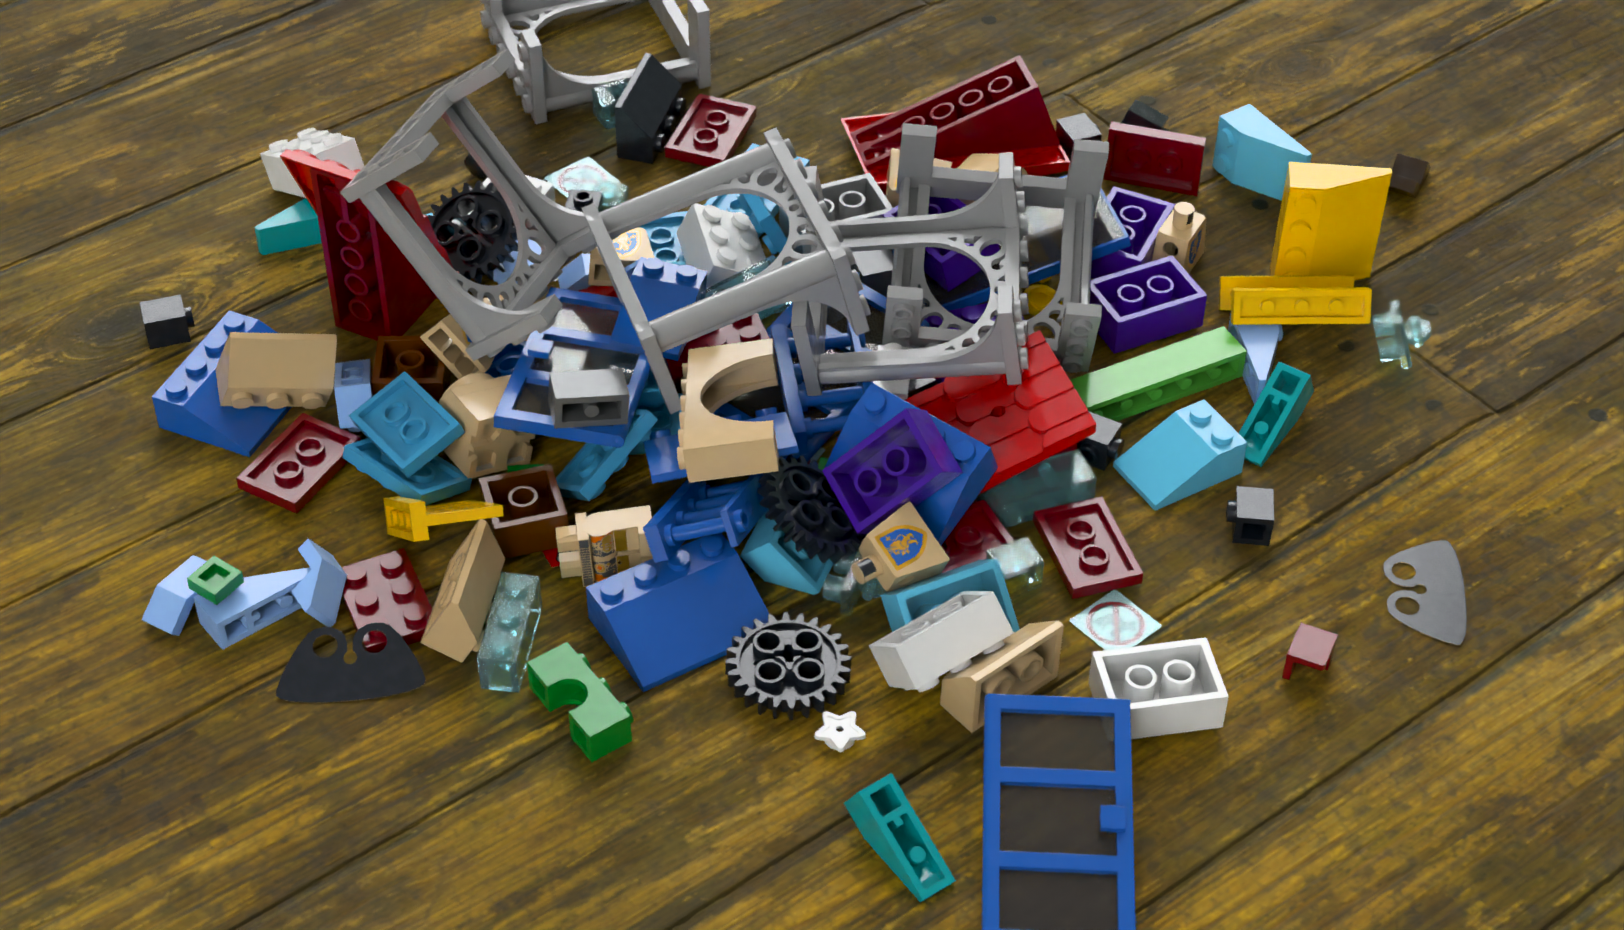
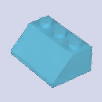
(780, 562)
(920, 597)

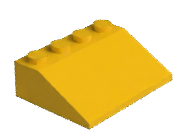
(1329, 220)

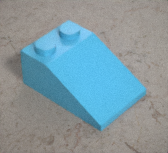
(1255, 151)
(1183, 456)

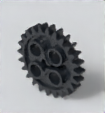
(488, 211)
(808, 510)
(788, 666)

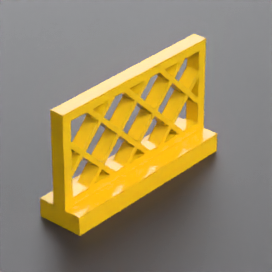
(410, 517)

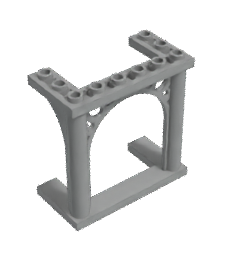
(550, 90)
(1075, 195)
(987, 221)
(553, 227)
(815, 276)

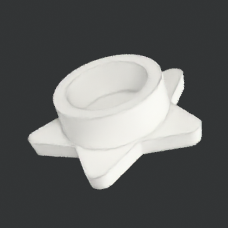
(839, 740)

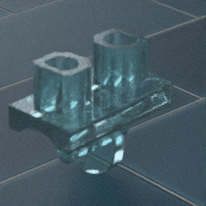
(1414, 331)
(848, 589)

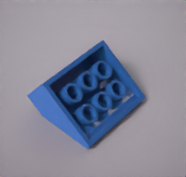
(190, 396)
(662, 446)
(976, 460)
(676, 611)

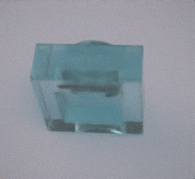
(612, 192)

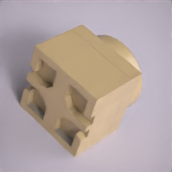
(482, 446)

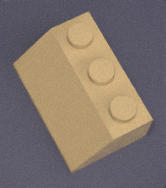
(276, 370)
(466, 595)
(1017, 668)

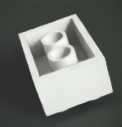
(318, 143)
(718, 242)
(942, 640)
(1168, 686)

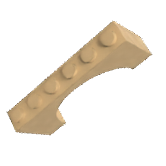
(716, 445)

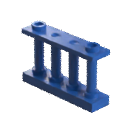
(797, 401)
(703, 511)

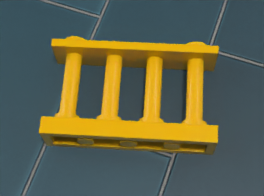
(1295, 300)

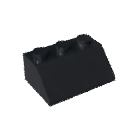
(647, 111)

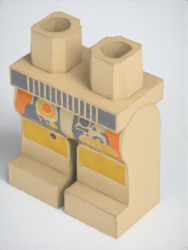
(605, 542)

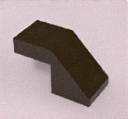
(1408, 175)

